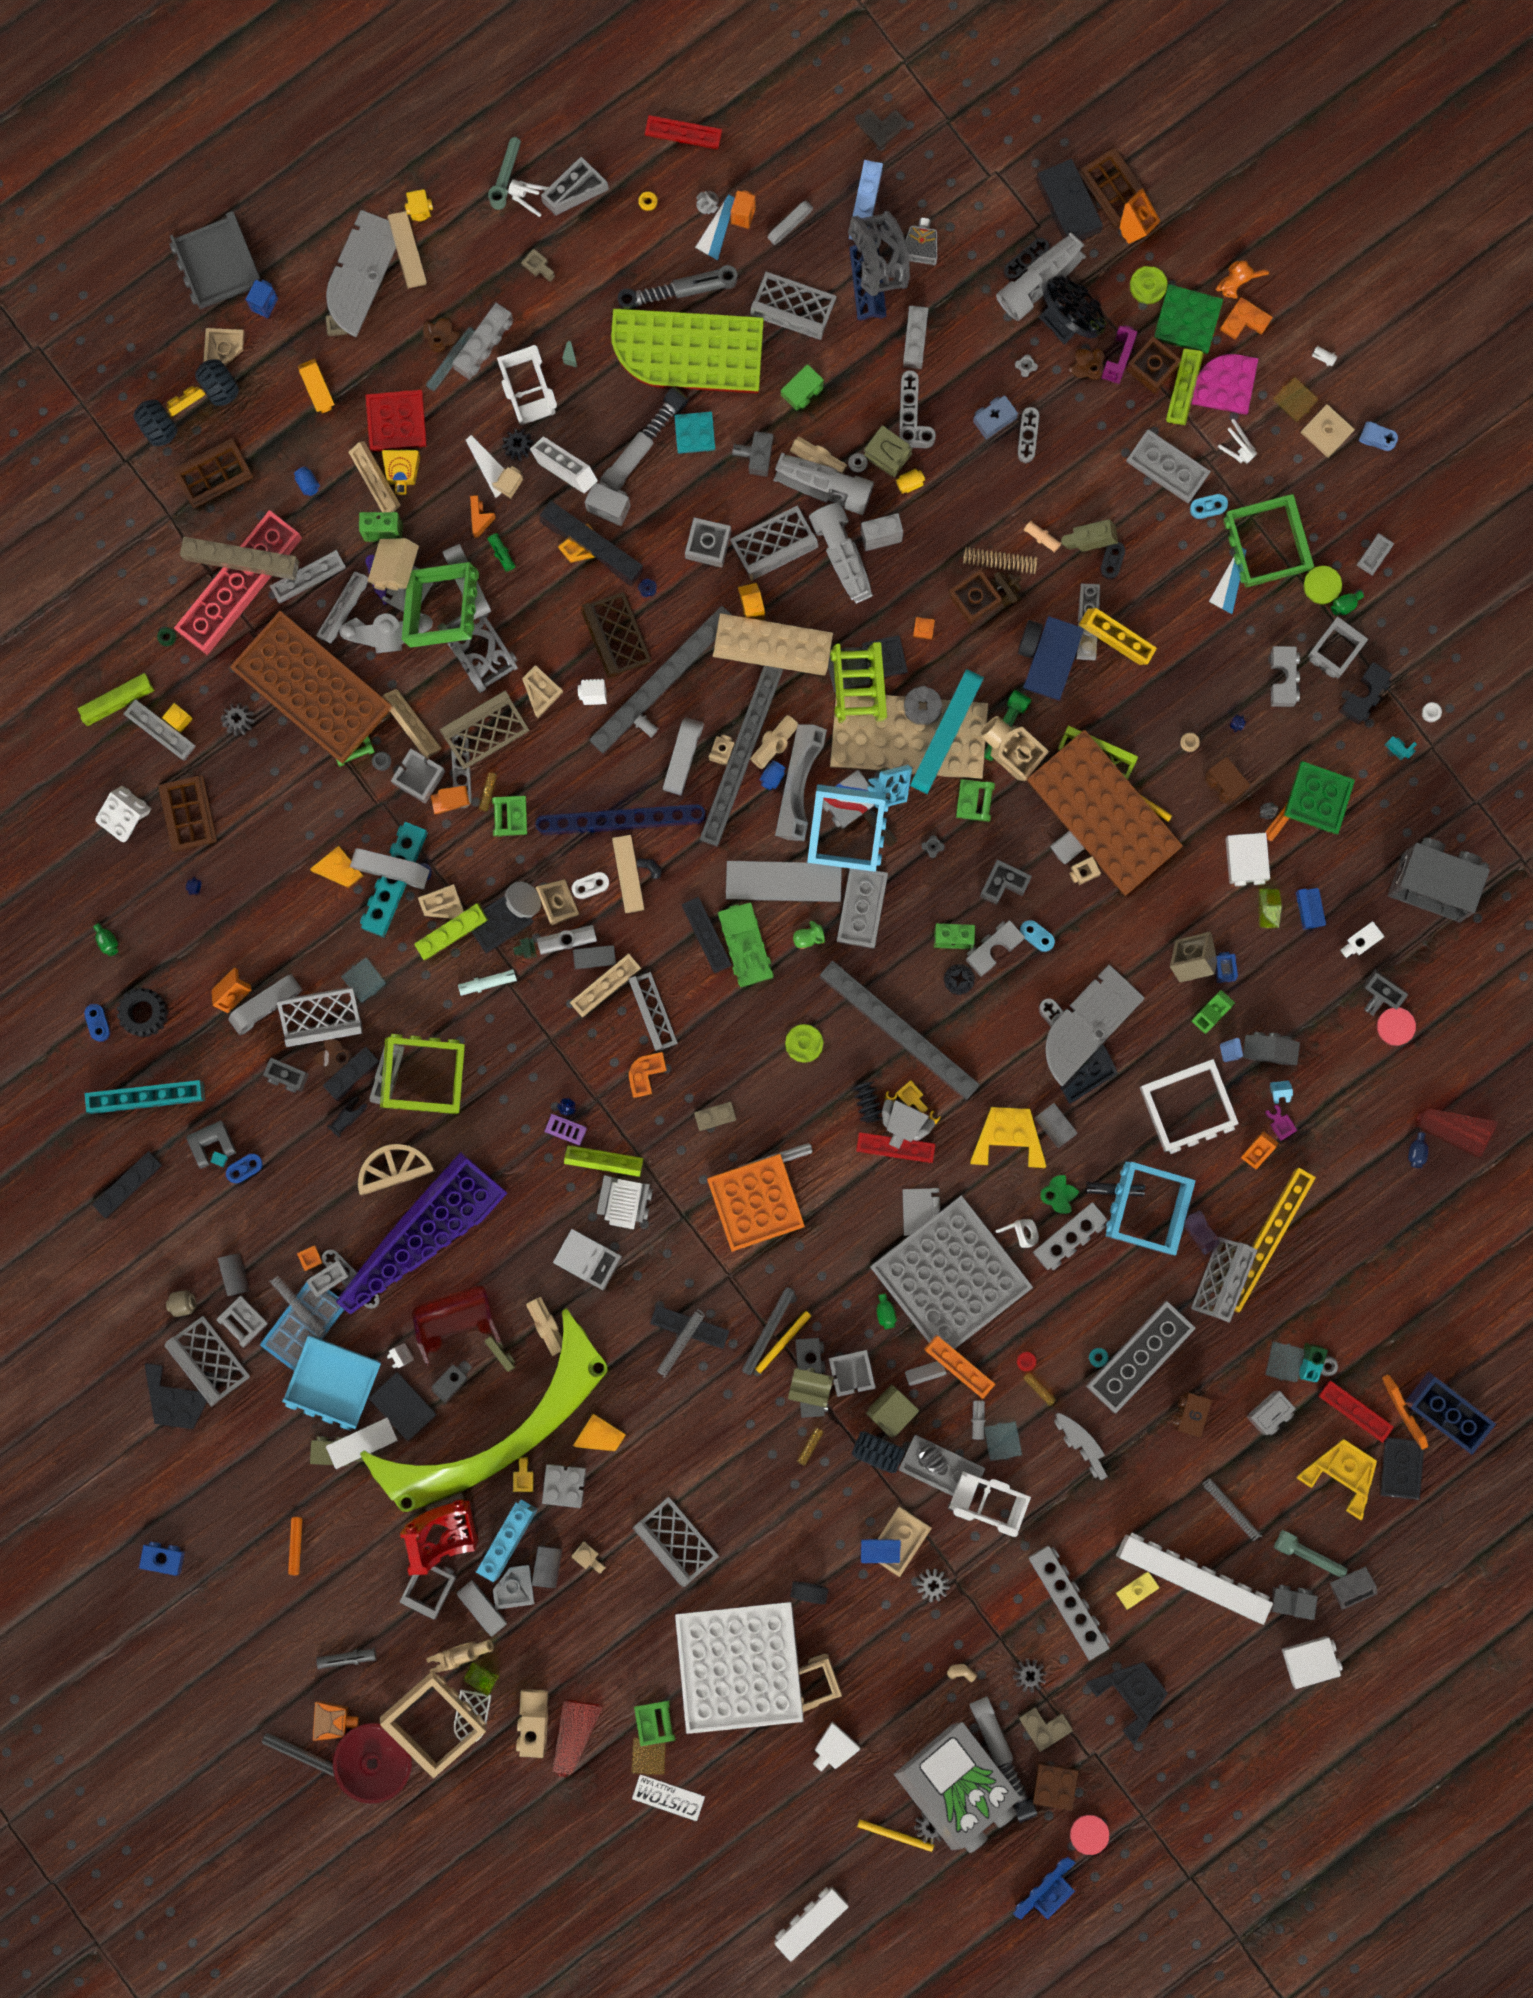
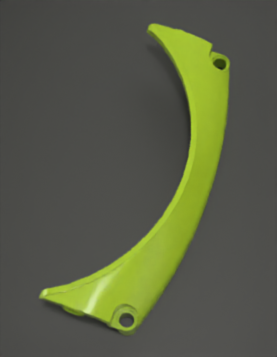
(568, 1389)

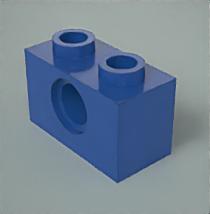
(262, 298)
(150, 1561)

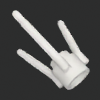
(519, 189)
(1247, 451)

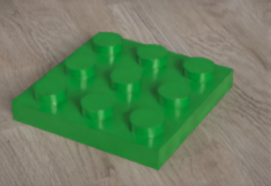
(1188, 319)
(1319, 797)

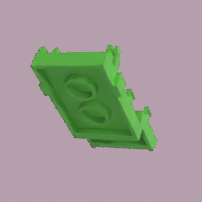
(745, 945)

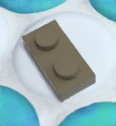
(715, 1116)

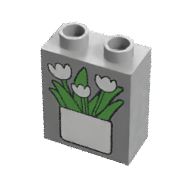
(958, 1788)

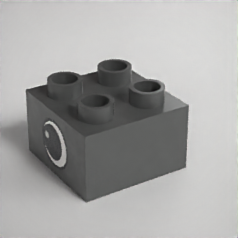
(1439, 880)

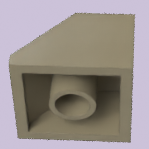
(1194, 957)

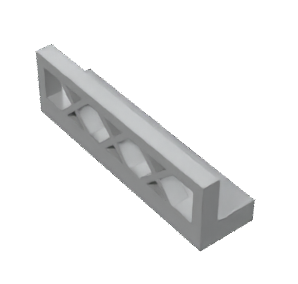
(646, 1014)

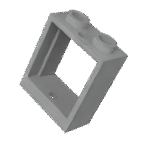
(1350, 634)
(422, 1607)

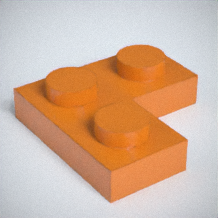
(1245, 314)

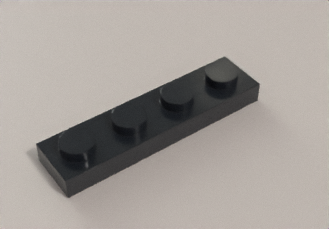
(706, 935)
(127, 1185)
(677, 1322)

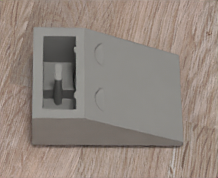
(587, 1259)

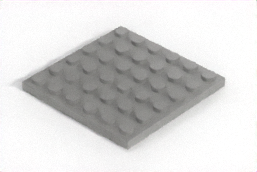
(951, 1275)

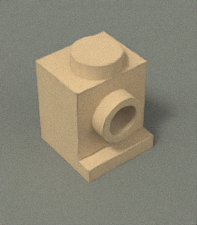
(718, 756)
(1090, 867)

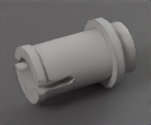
(646, 725)

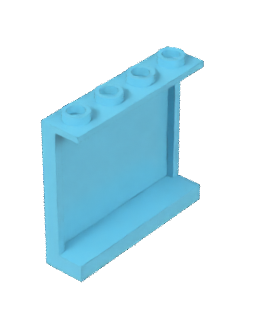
(331, 1382)
(507, 1540)

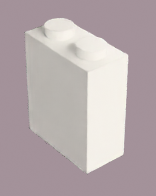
(1247, 859)
(1312, 1662)

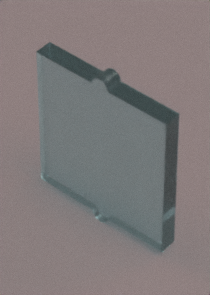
(364, 980)
(1284, 1362)
(1003, 1441)

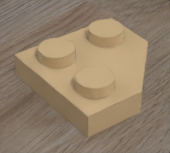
(223, 344)

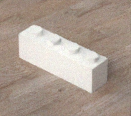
(563, 464)
(811, 1923)

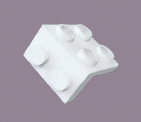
(121, 813)

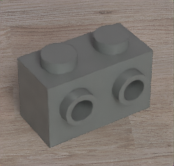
(282, 1073)

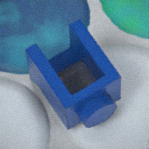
(1226, 967)

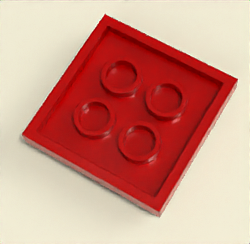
(396, 420)

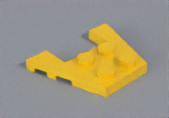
(1009, 1128)
(1347, 1466)

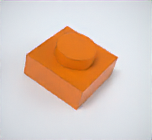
(923, 628)
(310, 1258)

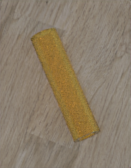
(487, 792)
(1039, 1389)
(810, 1446)

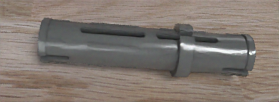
(348, 1658)

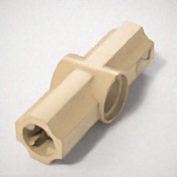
(816, 454)
(774, 742)
(546, 1325)

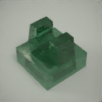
(526, 948)

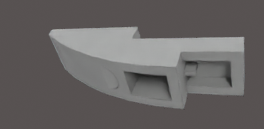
(1088, 599)
(1078, 1437)

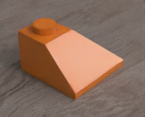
(1138, 217)

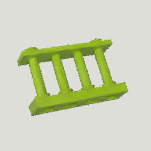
(874, 672)

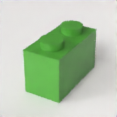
(802, 388)

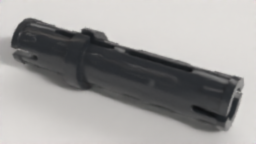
(1109, 1188)

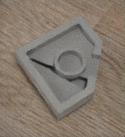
(514, 1588)

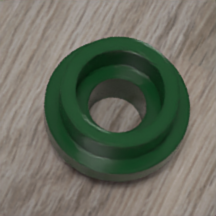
(160, 636)

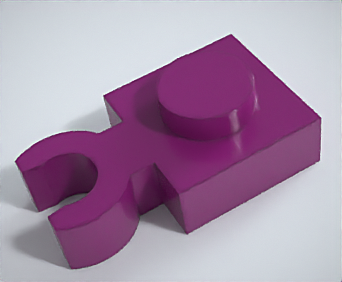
(1282, 1125)

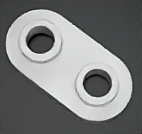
(590, 885)

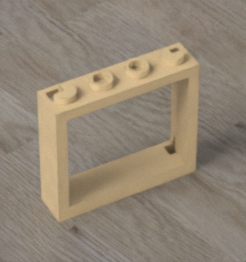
(452, 1696)

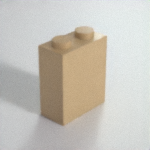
(393, 564)

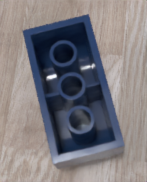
(1450, 1413)

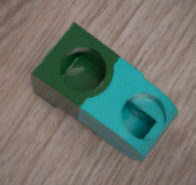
(1312, 1362)

